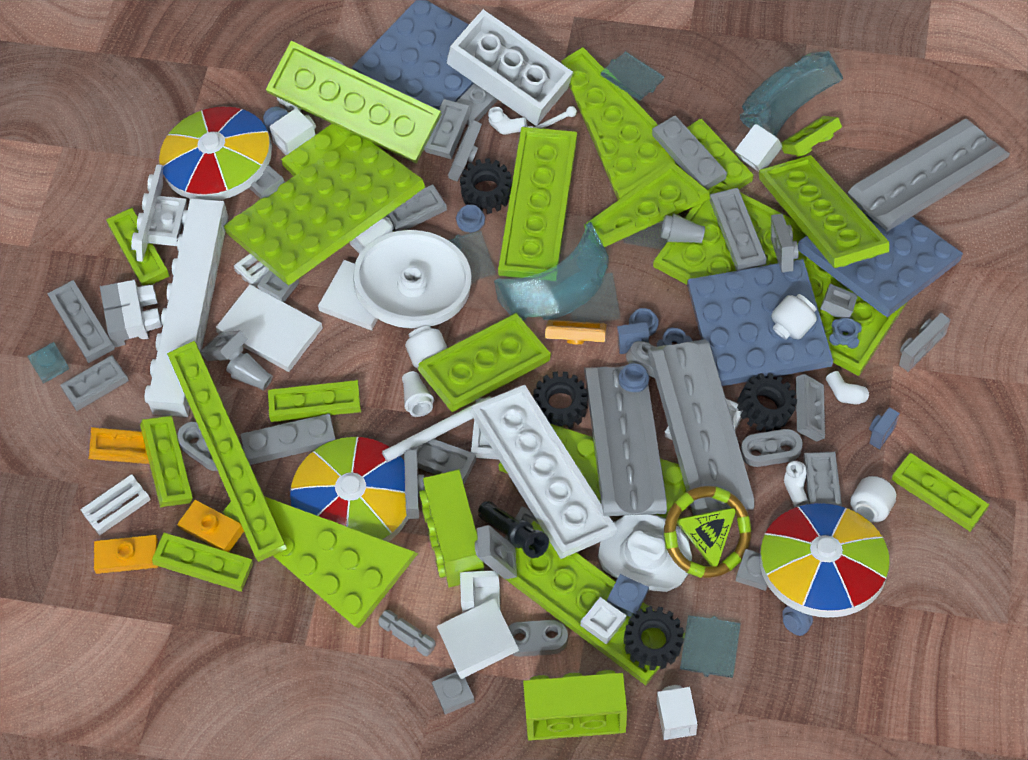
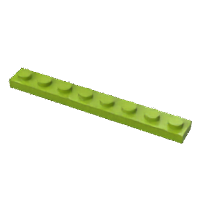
(227, 452)

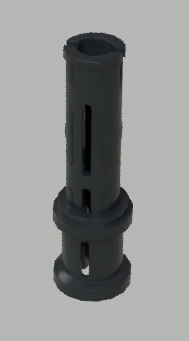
(519, 533)

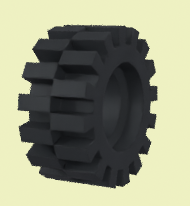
(486, 172)
(564, 385)
(776, 392)
(659, 620)

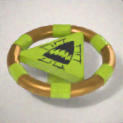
(707, 532)

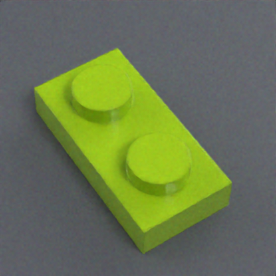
(816, 132)

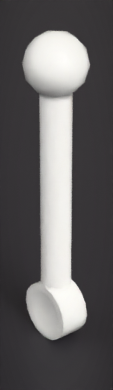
(571, 112)

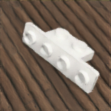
(161, 217)

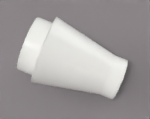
(416, 395)

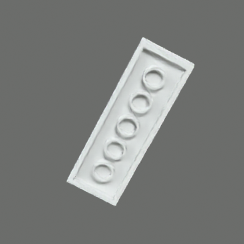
(543, 471)

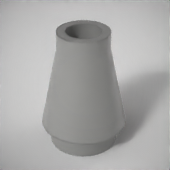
(681, 230)
(247, 370)

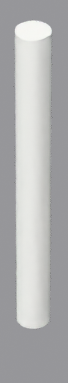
(429, 433)

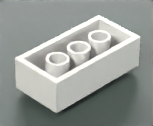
(509, 67)

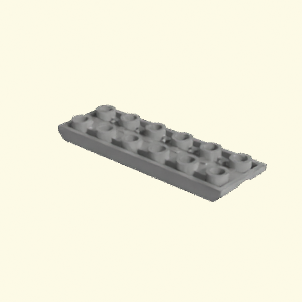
(926, 174)
(700, 422)
(624, 446)

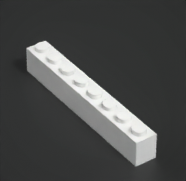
(188, 301)

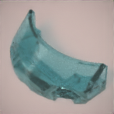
(789, 90)
(561, 287)

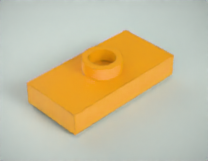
(575, 331)
(117, 445)
(211, 526)
(124, 554)

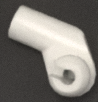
(503, 123)
(846, 392)
(794, 482)

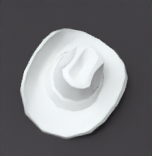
(641, 552)

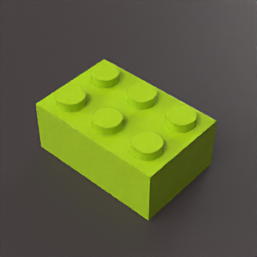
(450, 526)
(575, 705)

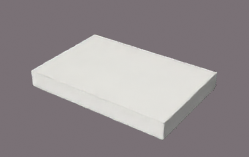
(271, 326)

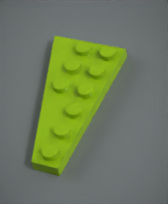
(616, 125)
(336, 561)

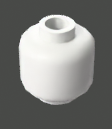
(794, 317)
(424, 343)
(873, 498)

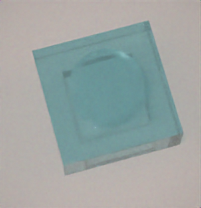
(48, 362)

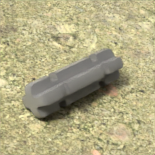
(407, 632)

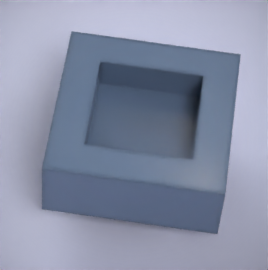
(631, 333)
(883, 427)
(627, 595)

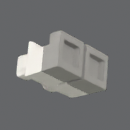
(124, 311)

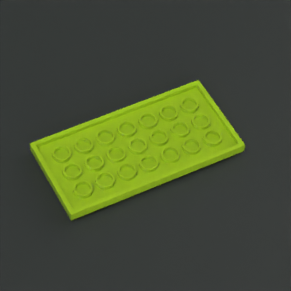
(713, 257)

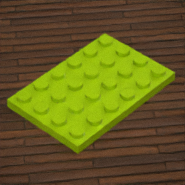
(323, 208)

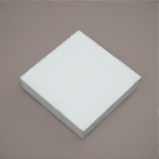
(342, 301)
(477, 638)

